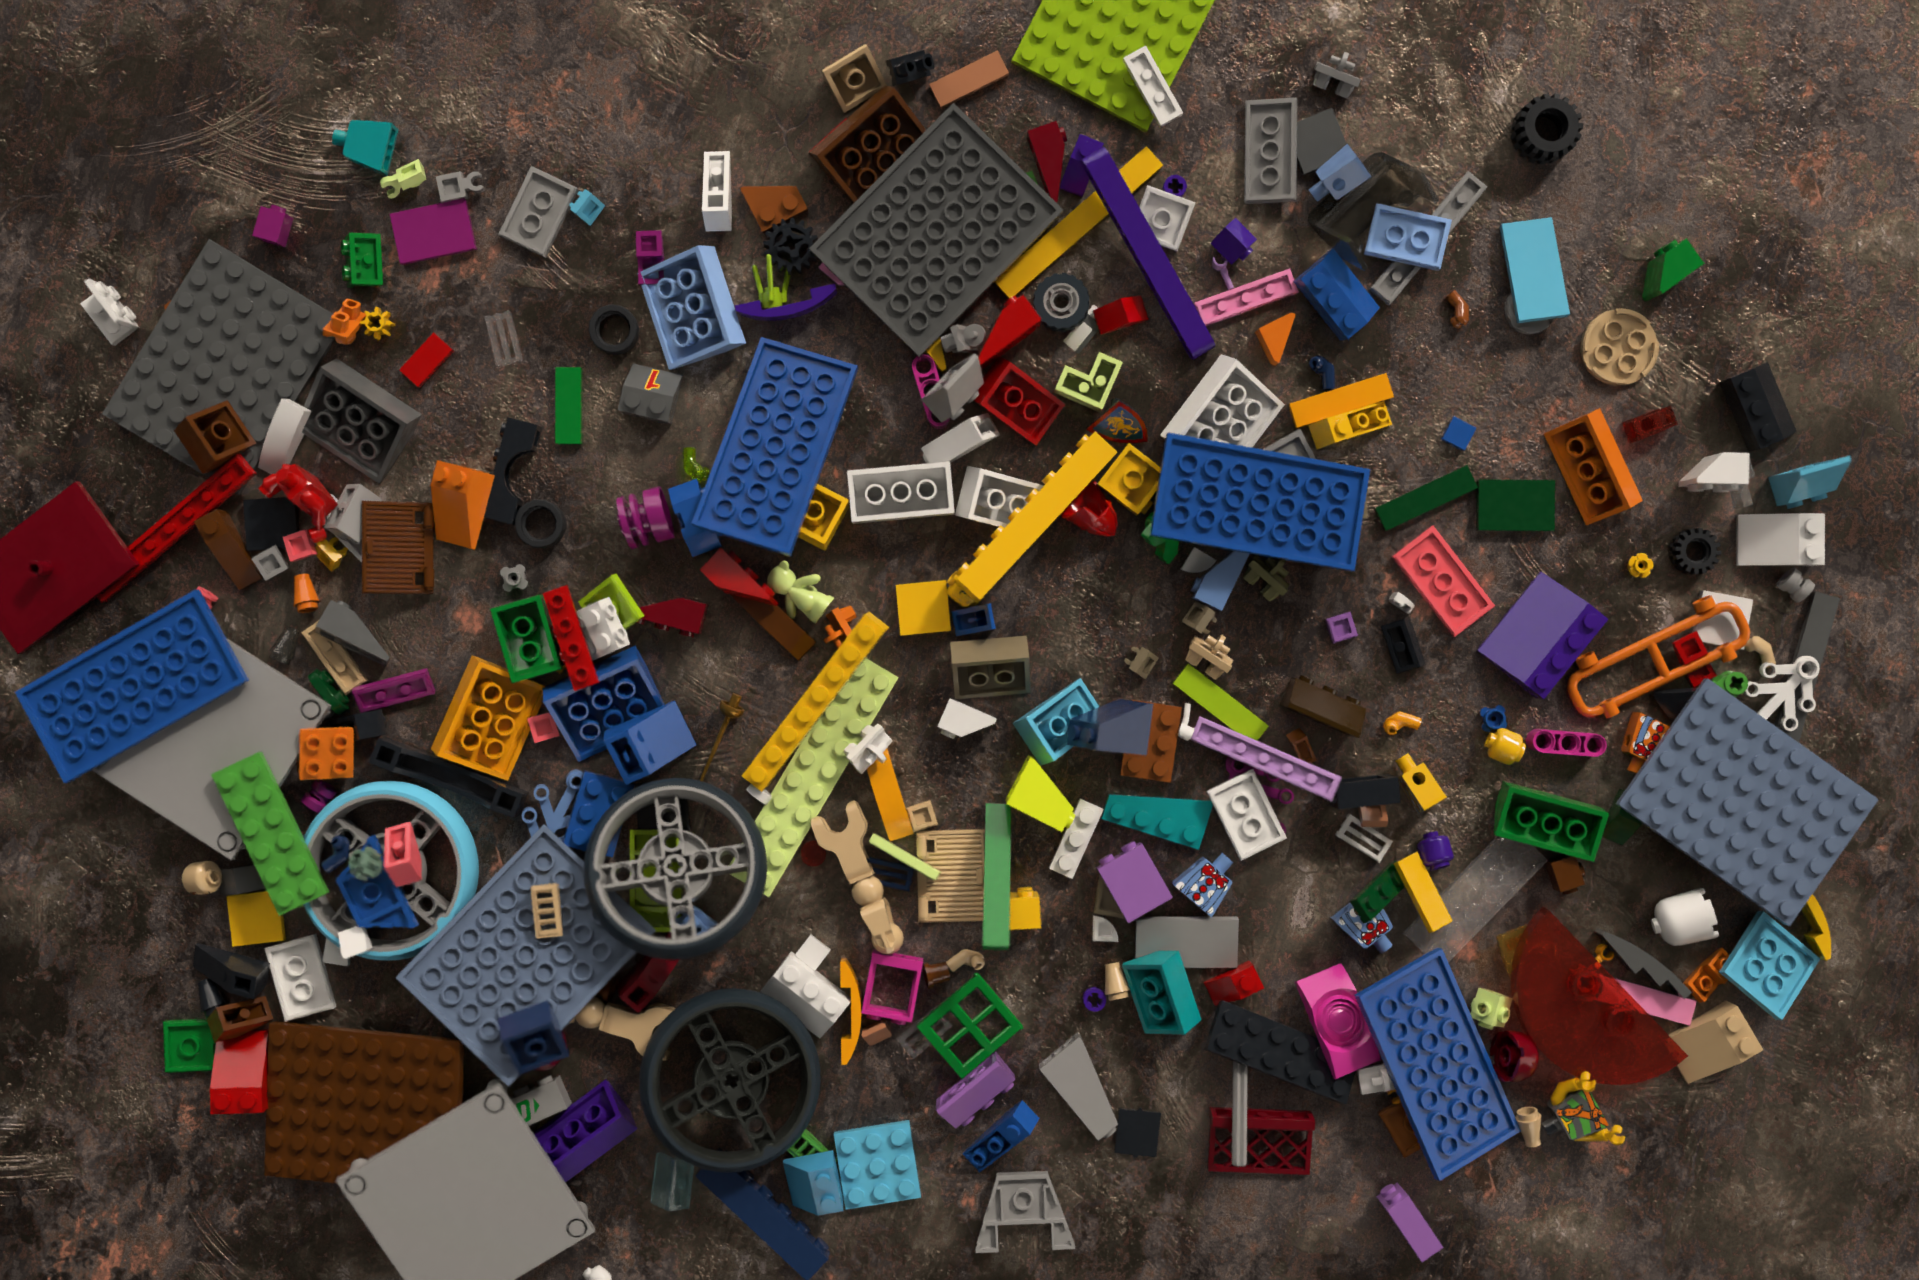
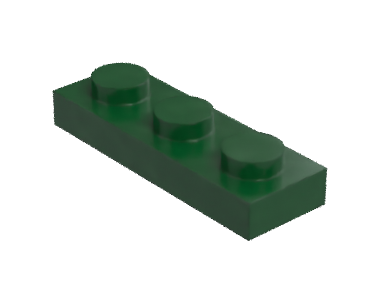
(1377, 893)

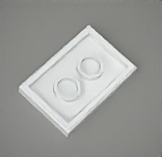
(1246, 814)
(300, 977)

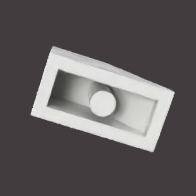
(962, 719)

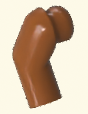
(1461, 309)

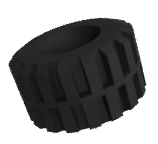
(1563, 117)

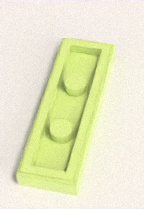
(904, 857)

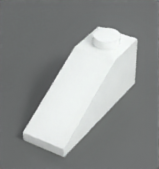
(717, 191)

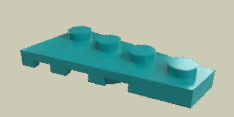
(1166, 818)

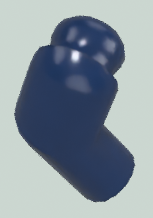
(1325, 370)
(340, 853)

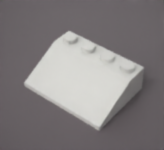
(1226, 406)

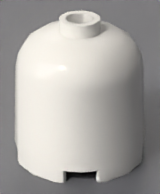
(1685, 918)

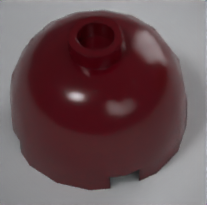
(1514, 1057)

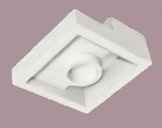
(602, 628)

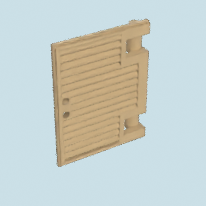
(961, 883)

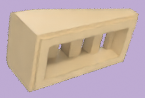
(537, 912)

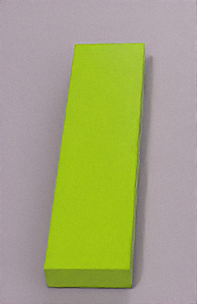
(1219, 703)

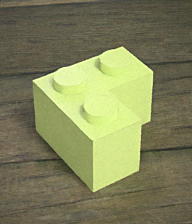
(1090, 389)

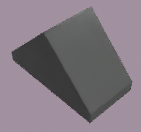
(240, 880)

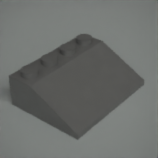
(358, 420)

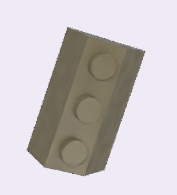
(990, 667)

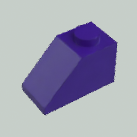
(1075, 178)

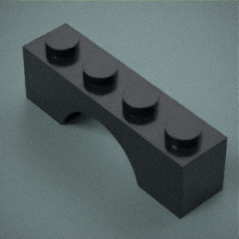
(517, 440)

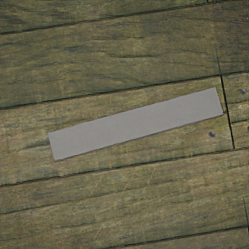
(1452, 207)

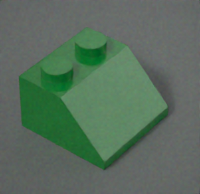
(1669, 267)

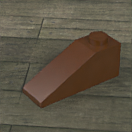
(228, 548)

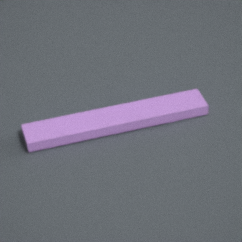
(1266, 758)

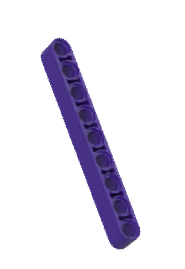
(1147, 253)

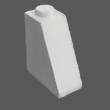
(961, 440)

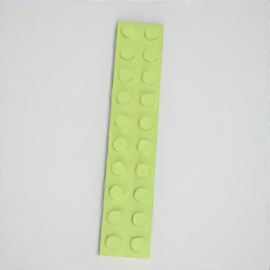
(817, 768)

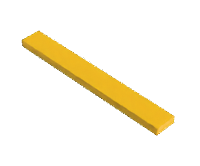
(1072, 228)

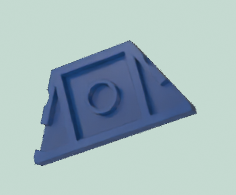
(378, 899)

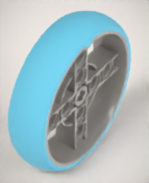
(433, 815)

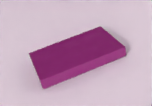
(433, 231)

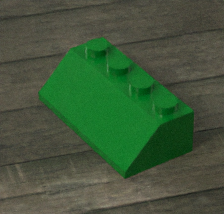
(1549, 821)

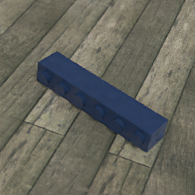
(768, 1219)

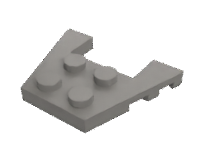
(1023, 1200)

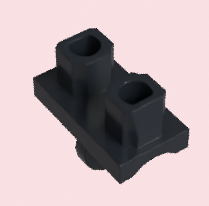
(910, 67)

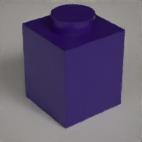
(1234, 242)

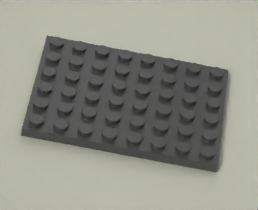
(936, 230)
(219, 340)

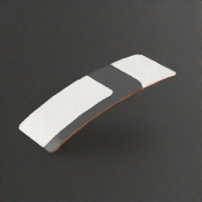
(1082, 334)

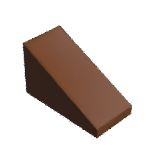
(1301, 746)

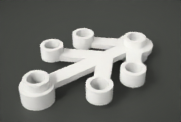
(1785, 691)

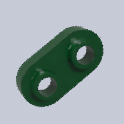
(323, 684)

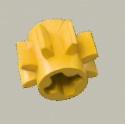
(370, 323)

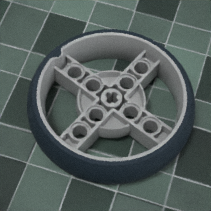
(603, 878)

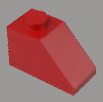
(1234, 984)

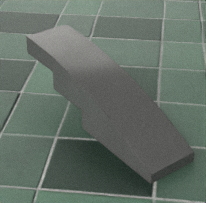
(1636, 959)

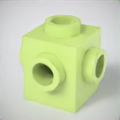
(1490, 1008)

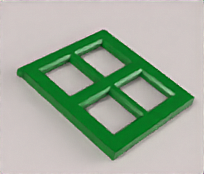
(970, 1025)

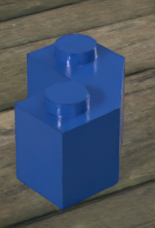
(685, 503)

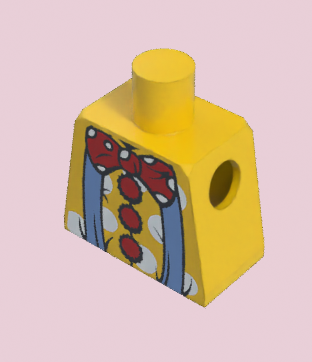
(1428, 790)

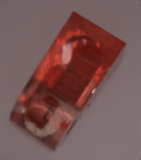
(1649, 424)

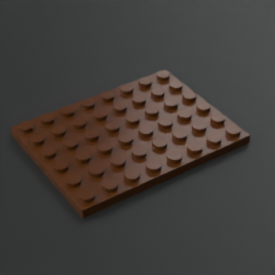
(351, 1094)

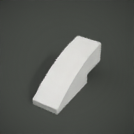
(283, 435)

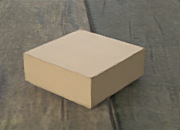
(922, 816)

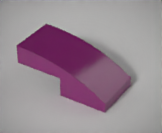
(649, 253)

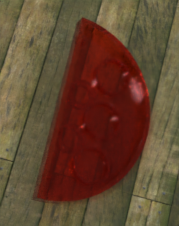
(1581, 1012)

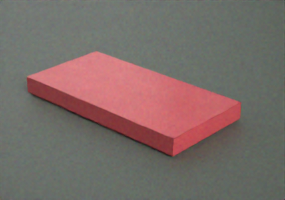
(1443, 581)

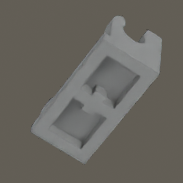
(347, 515)

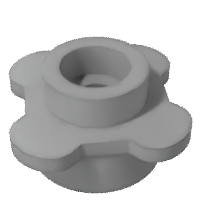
(520, 581)

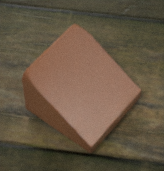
(876, 1032)

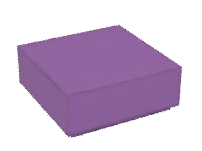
(1341, 627)

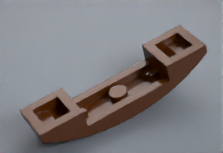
(779, 625)

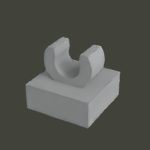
(270, 562)

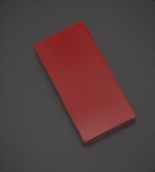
(426, 360)

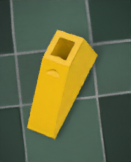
(1350, 424)

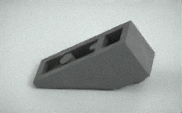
(347, 629)

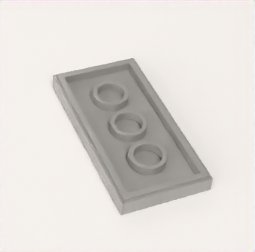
(1270, 151)
(1200, 940)

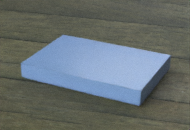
(1407, 237)

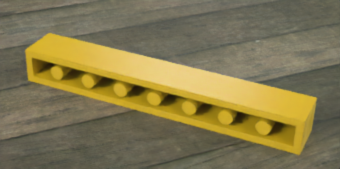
(1035, 517)
(815, 701)

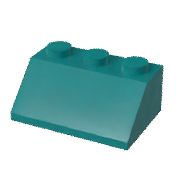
(1162, 993)

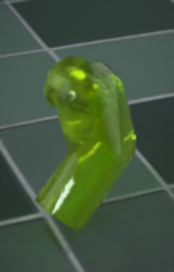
(693, 468)

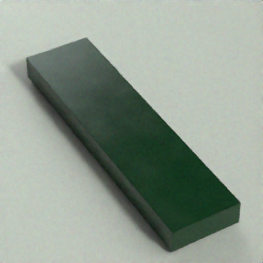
(1425, 498)

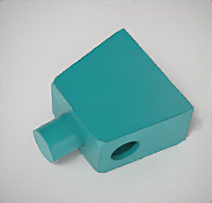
(368, 144)

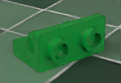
(362, 259)

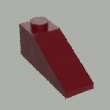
(1048, 151)

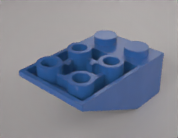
(648, 741)

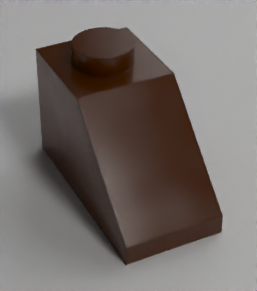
(239, 1018)

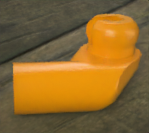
(1400, 720)

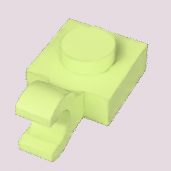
(405, 177)

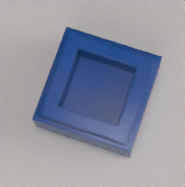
(1458, 433)

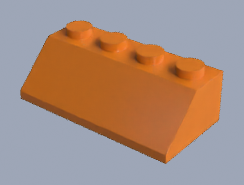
(1593, 467)

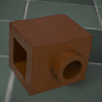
(1565, 873)

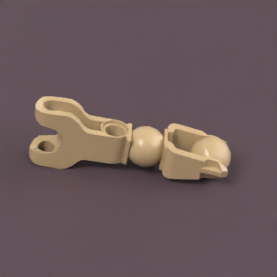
(866, 888)
(625, 1021)

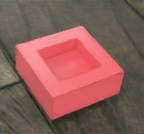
(299, 546)
(542, 727)

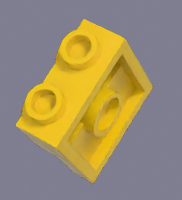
(1132, 480)

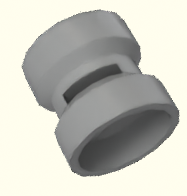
(1795, 585)

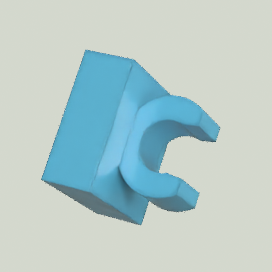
(587, 207)

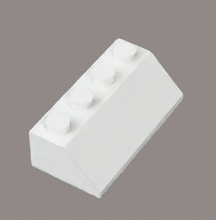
(900, 492)

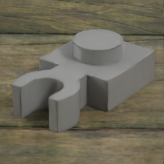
(455, 186)

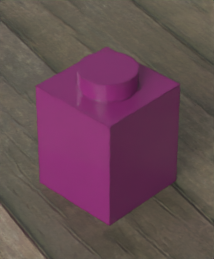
(273, 225)

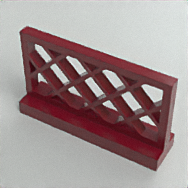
(1266, 1121)

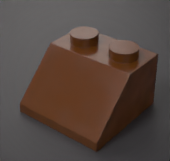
(214, 436)

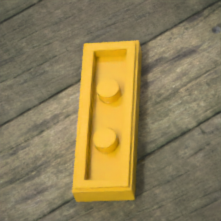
(1423, 892)

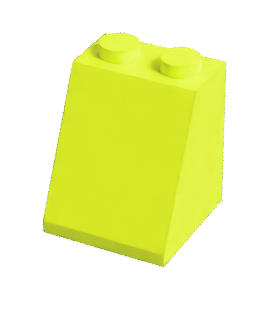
(1039, 797)

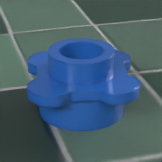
(1498, 713)

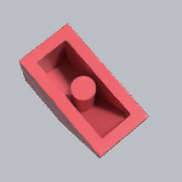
(402, 855)

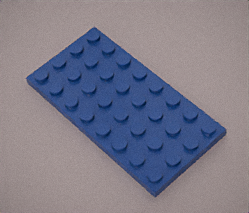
(775, 446)
(1260, 502)
(132, 686)
(1437, 1063)

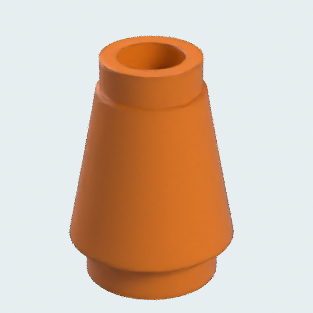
(304, 594)

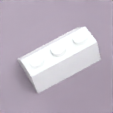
(807, 994)

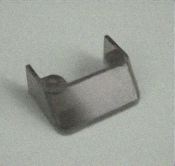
(1345, 219)

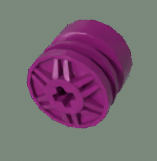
(645, 517)

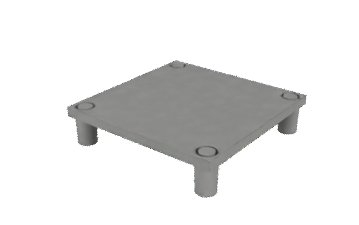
(176, 764)
(467, 1196)

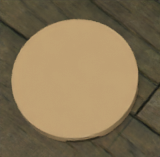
(1619, 347)

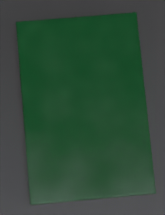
(1515, 505)

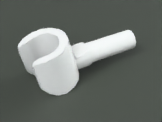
(1185, 731)

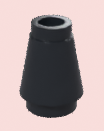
(209, 996)

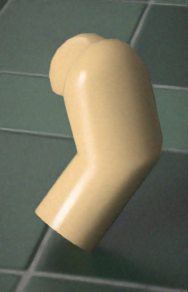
(1762, 647)
(968, 958)

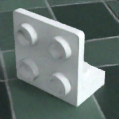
(108, 313)

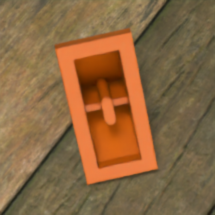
(1274, 337)

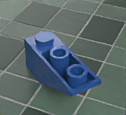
(1002, 1136)

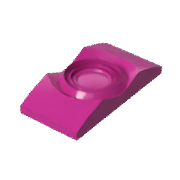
(1338, 1020)

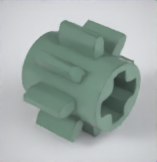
(365, 863)

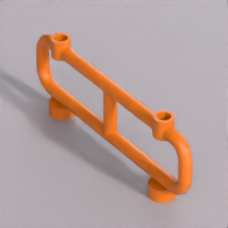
(1705, 609)

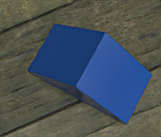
(973, 619)

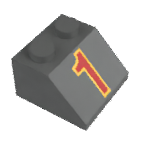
(650, 394)

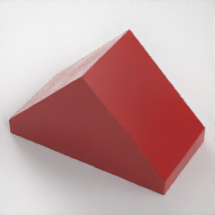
(1120, 314)

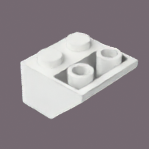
(1718, 473)

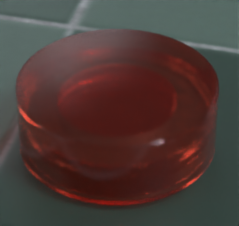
(812, 853)

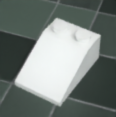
(992, 496)
(1780, 539)

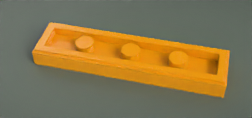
(1341, 400)

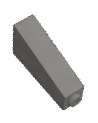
(1077, 1082)

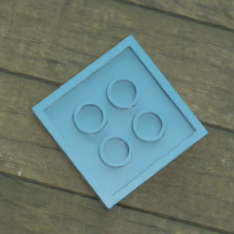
(1769, 965)
(877, 1164)

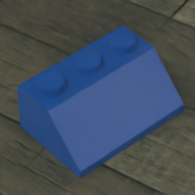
(1337, 295)

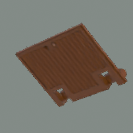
(396, 547)

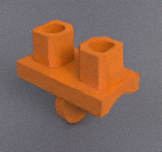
(345, 322)
(839, 628)

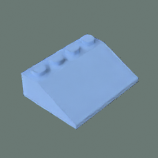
(692, 307)

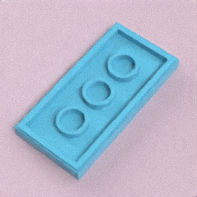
(1534, 270)

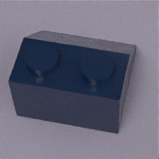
(532, 1037)

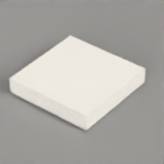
(1166, 215)
(1722, 627)

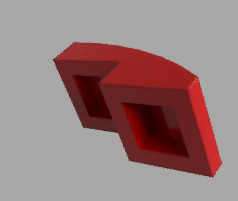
(1689, 649)

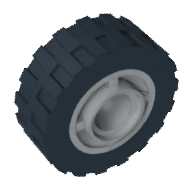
(1061, 286)

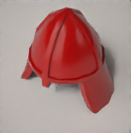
(1092, 512)

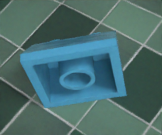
(814, 1183)

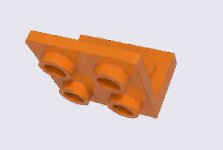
(326, 753)

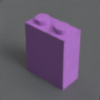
(1133, 881)
(1409, 1221)

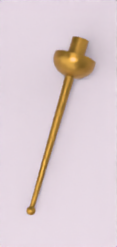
(730, 710)

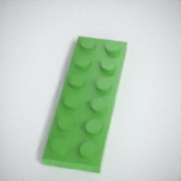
(270, 833)

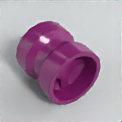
(319, 795)

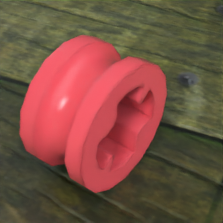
(208, 596)

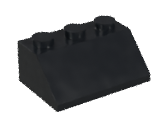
(1758, 407)

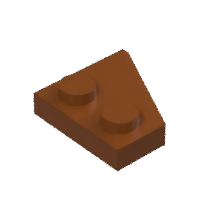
(773, 203)

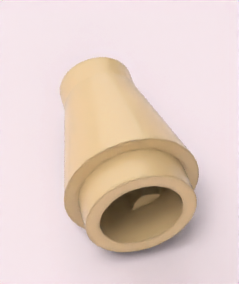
(1115, 982)
(1530, 1125)

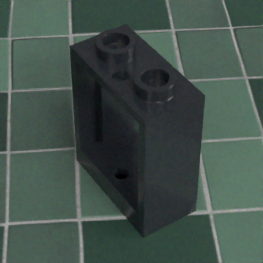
(1366, 791)

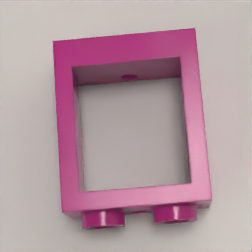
(896, 960)

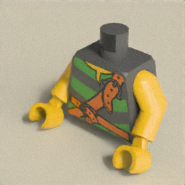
(1578, 1114)

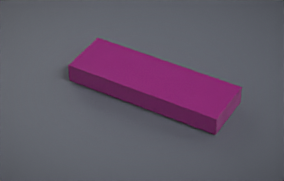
(393, 690)

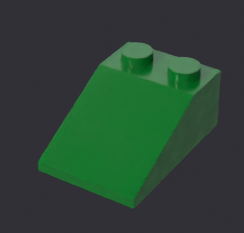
(526, 638)

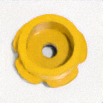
(1633, 565)

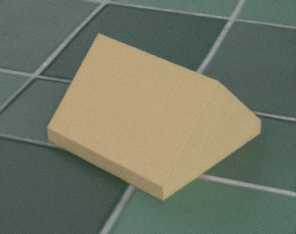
(853, 78)

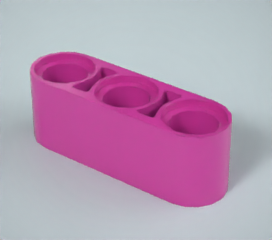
(925, 380)
(1577, 746)

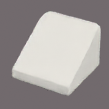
(354, 941)

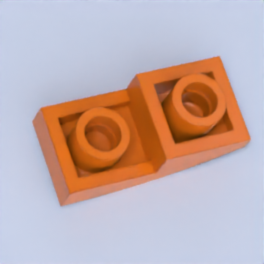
(1707, 976)

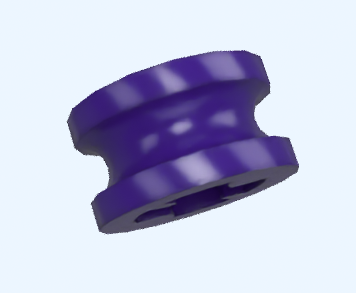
(1180, 182)
(1101, 995)

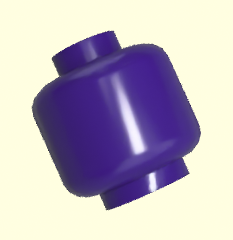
(1435, 851)

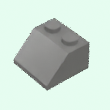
(955, 389)

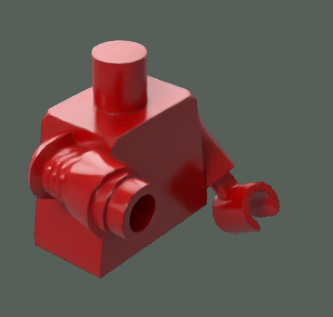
(305, 492)

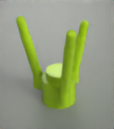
(771, 296)

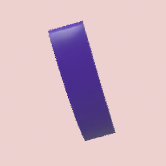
(819, 296)

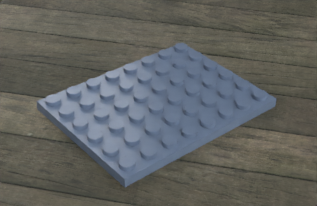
(1747, 801)
(494, 965)

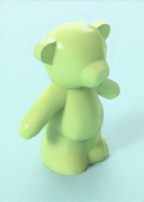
(799, 592)

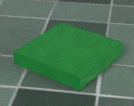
(188, 1045)

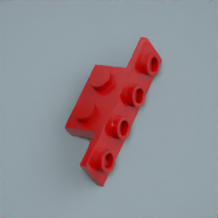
(571, 639)

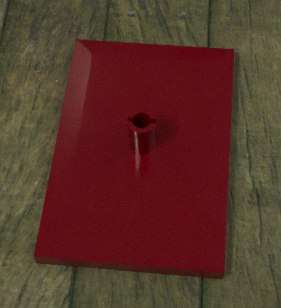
(57, 566)

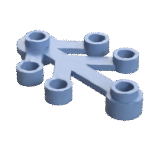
(553, 819)

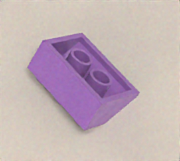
(975, 1091)

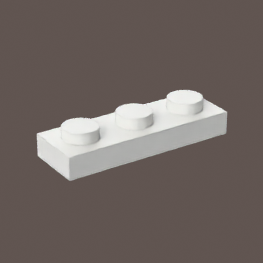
(1152, 86)
(1076, 838)

